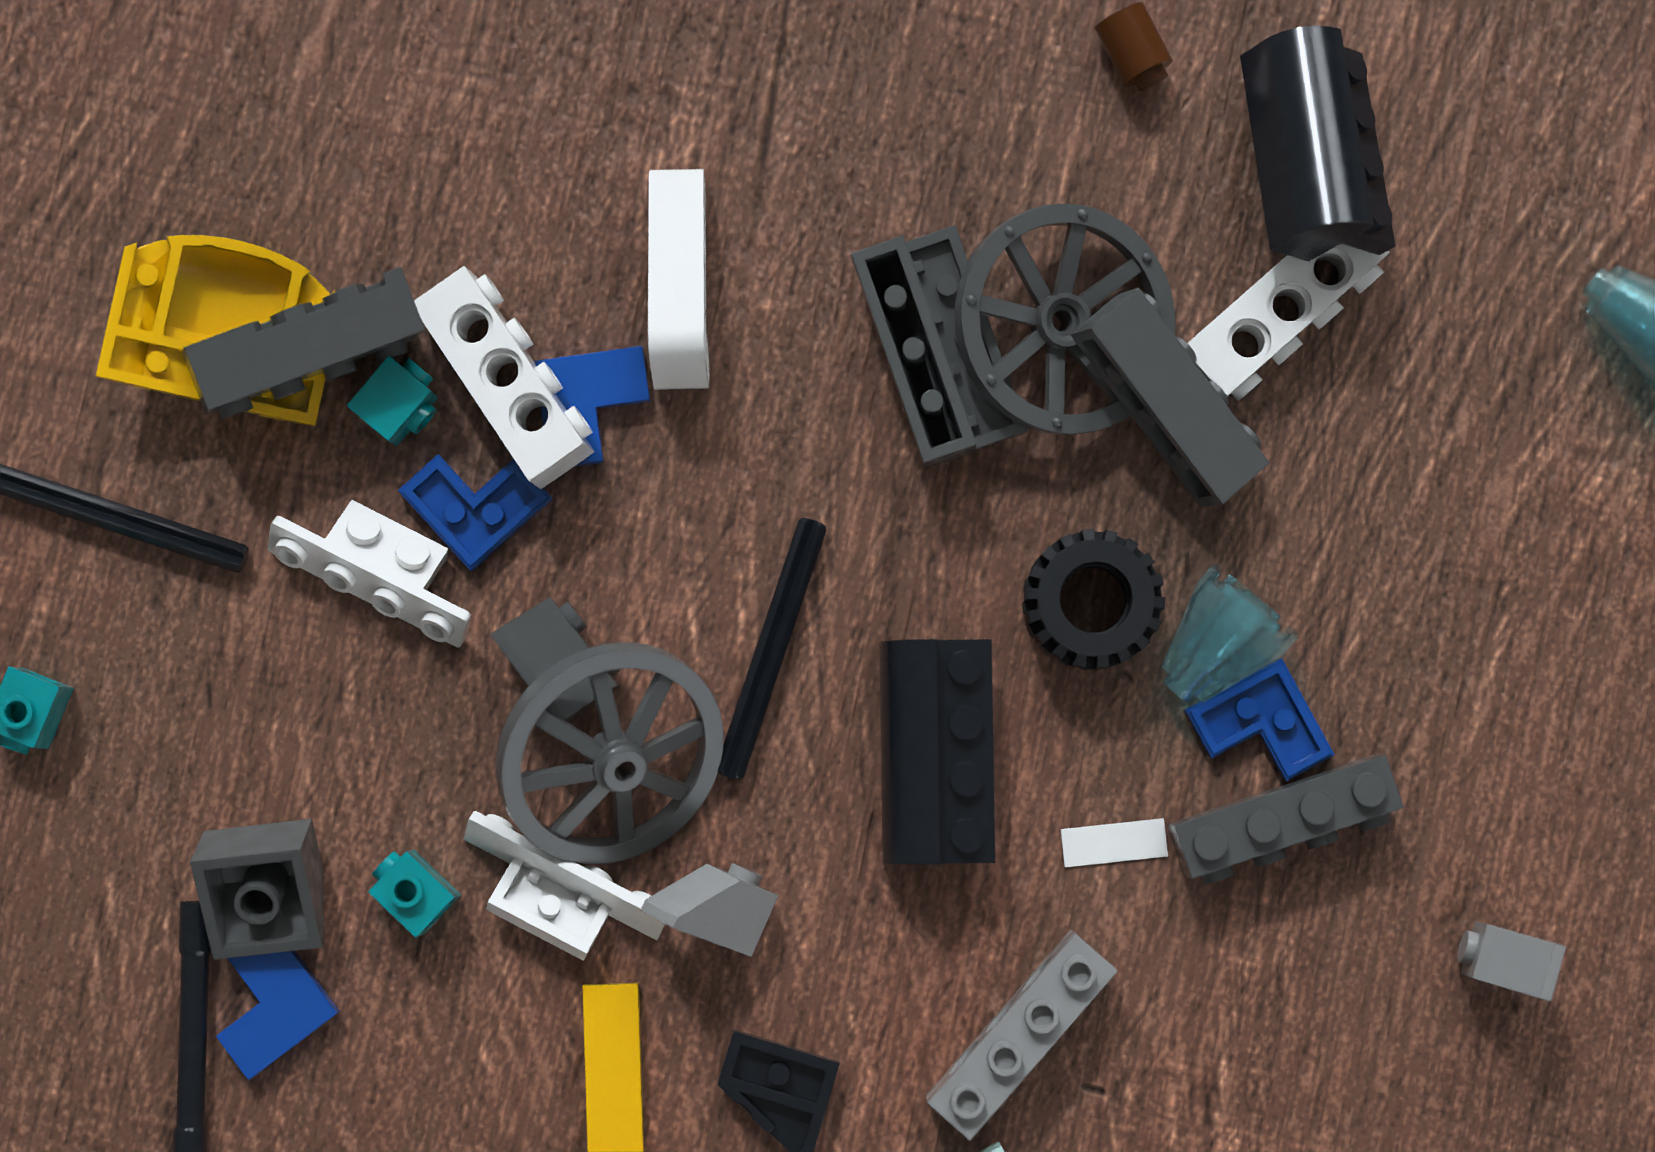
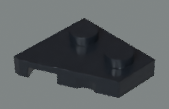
(779, 1087)

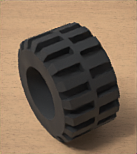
(1127, 566)

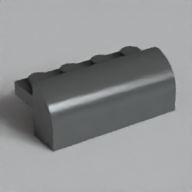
(913, 307)

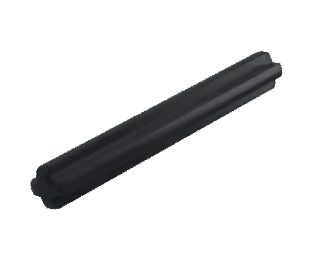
(122, 519)
(771, 648)

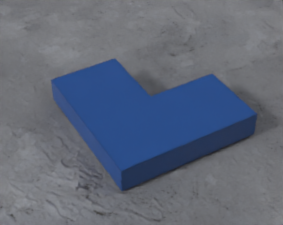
(599, 382)
(470, 521)
(1267, 706)
(288, 1010)

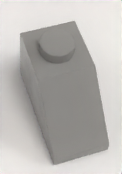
(716, 906)
(1511, 960)

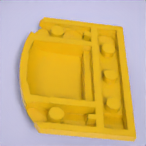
(190, 292)

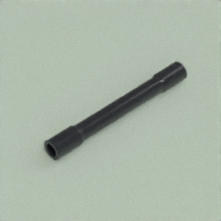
(195, 949)

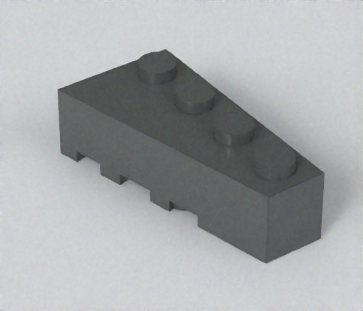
(304, 344)

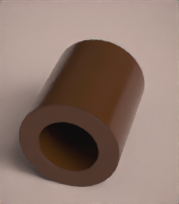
(1135, 46)

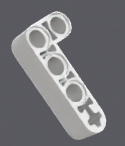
(677, 279)

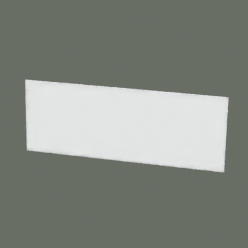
(1114, 842)

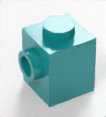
(396, 400)
(30, 709)
(412, 891)

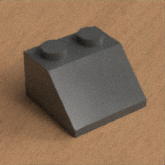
(543, 639)
(260, 888)

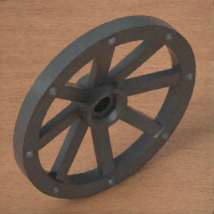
(1068, 307)
(609, 750)

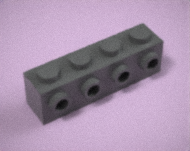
(1171, 397)
(1284, 816)

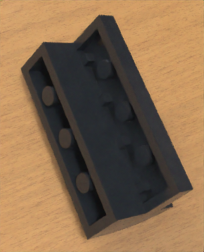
(1316, 144)
(937, 751)

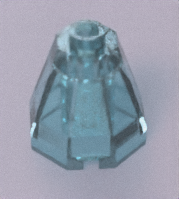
(1222, 638)

